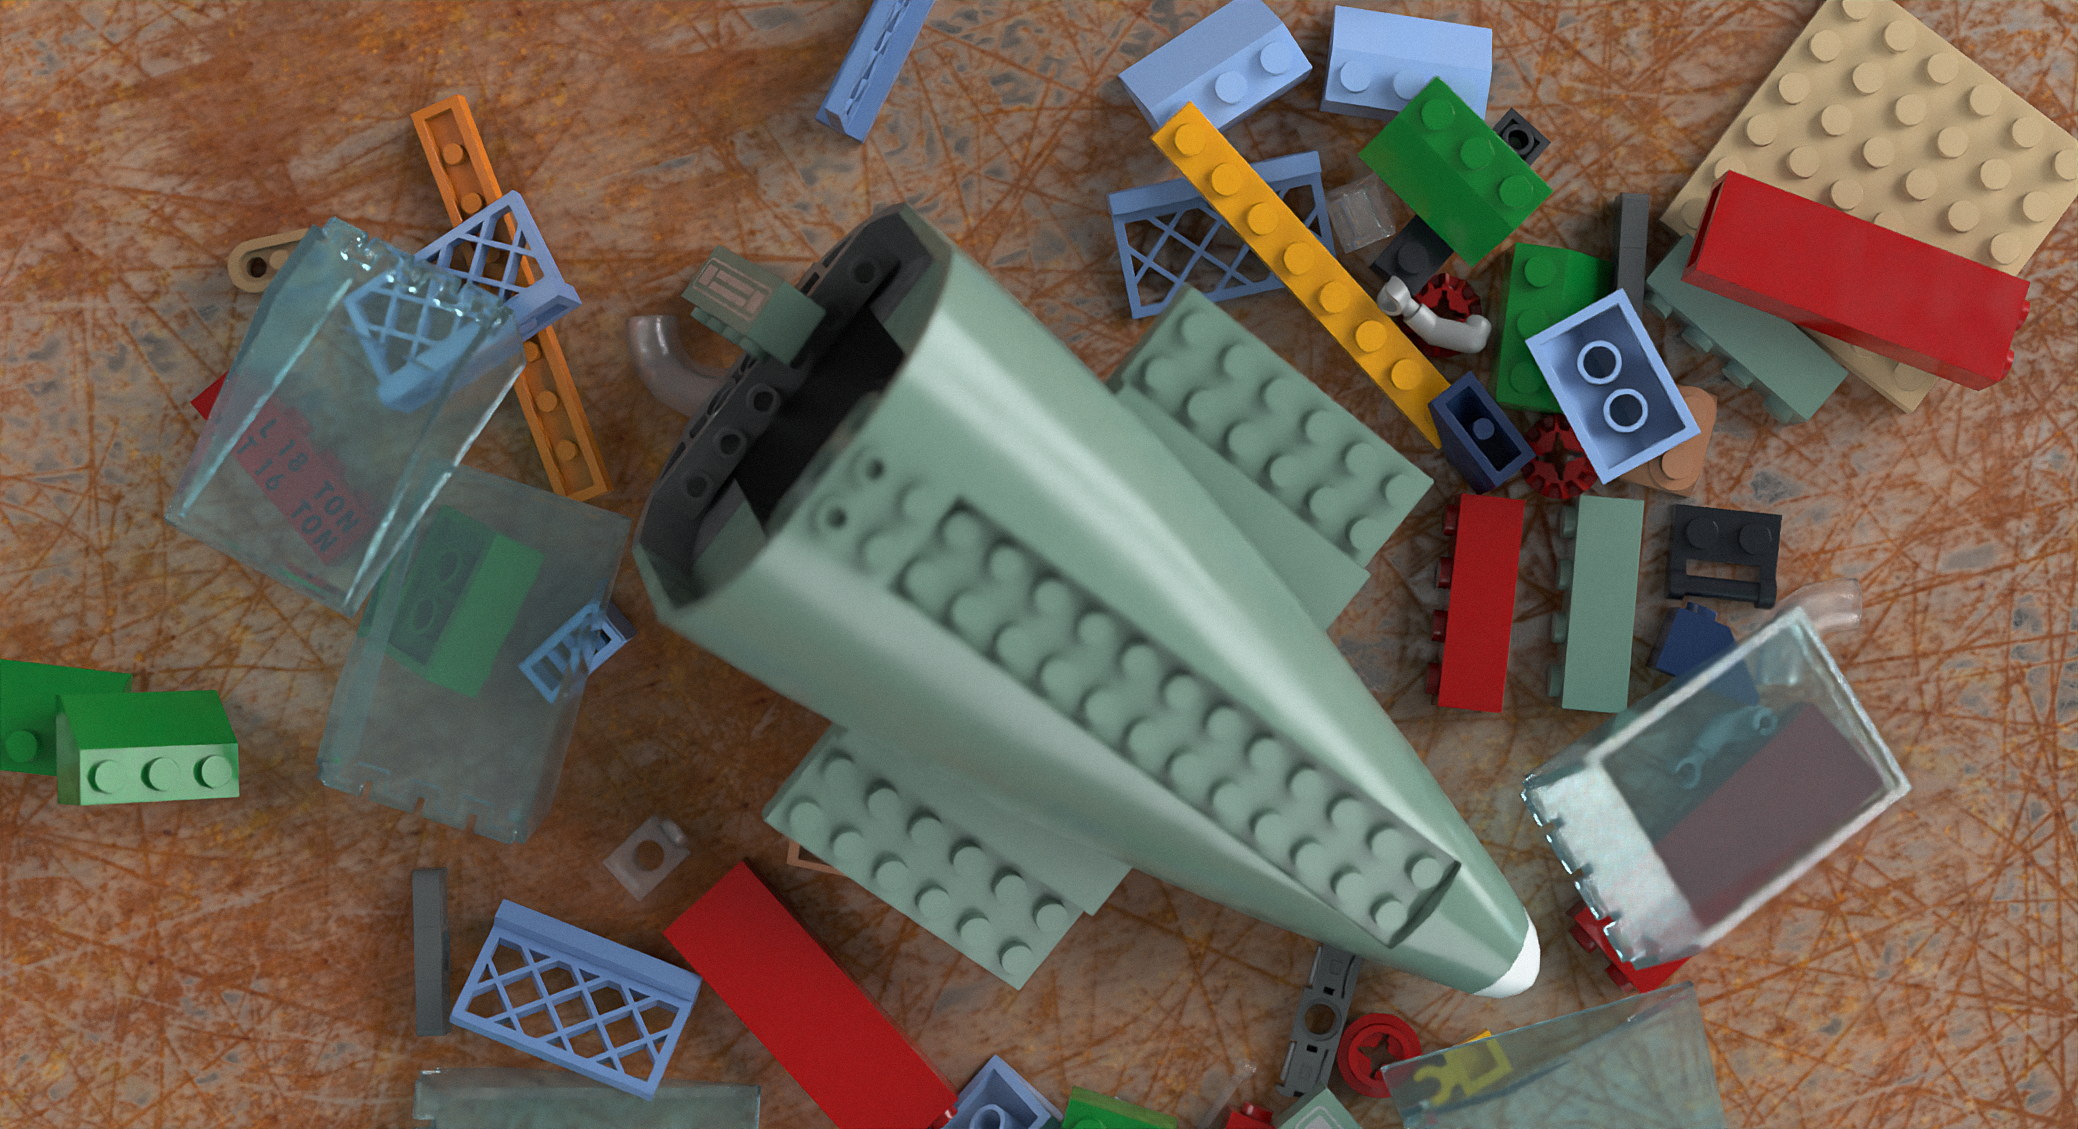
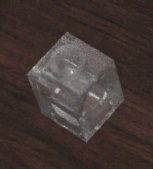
(1361, 212)
(631, 872)

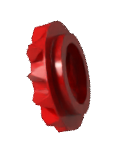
(1459, 299)
(1544, 476)
(1365, 1032)

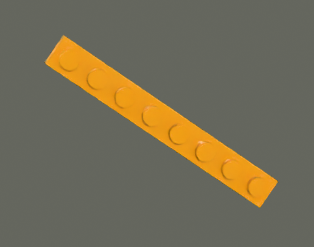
(1302, 265)

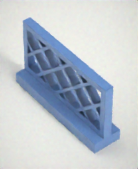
(872, 66)
(1178, 196)
(533, 306)
(587, 957)

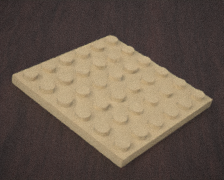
(1902, 134)

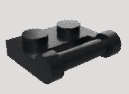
(1723, 538)

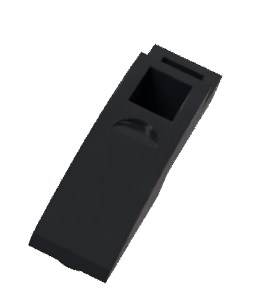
(1418, 249)

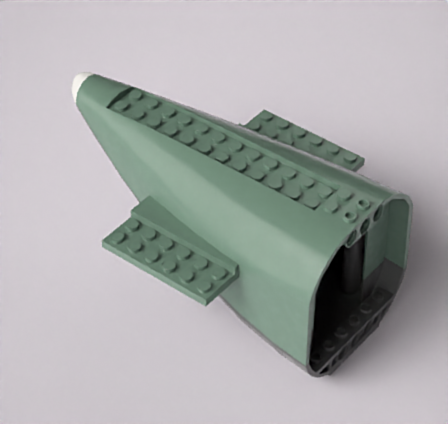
(1067, 621)

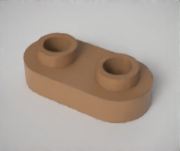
(271, 249)

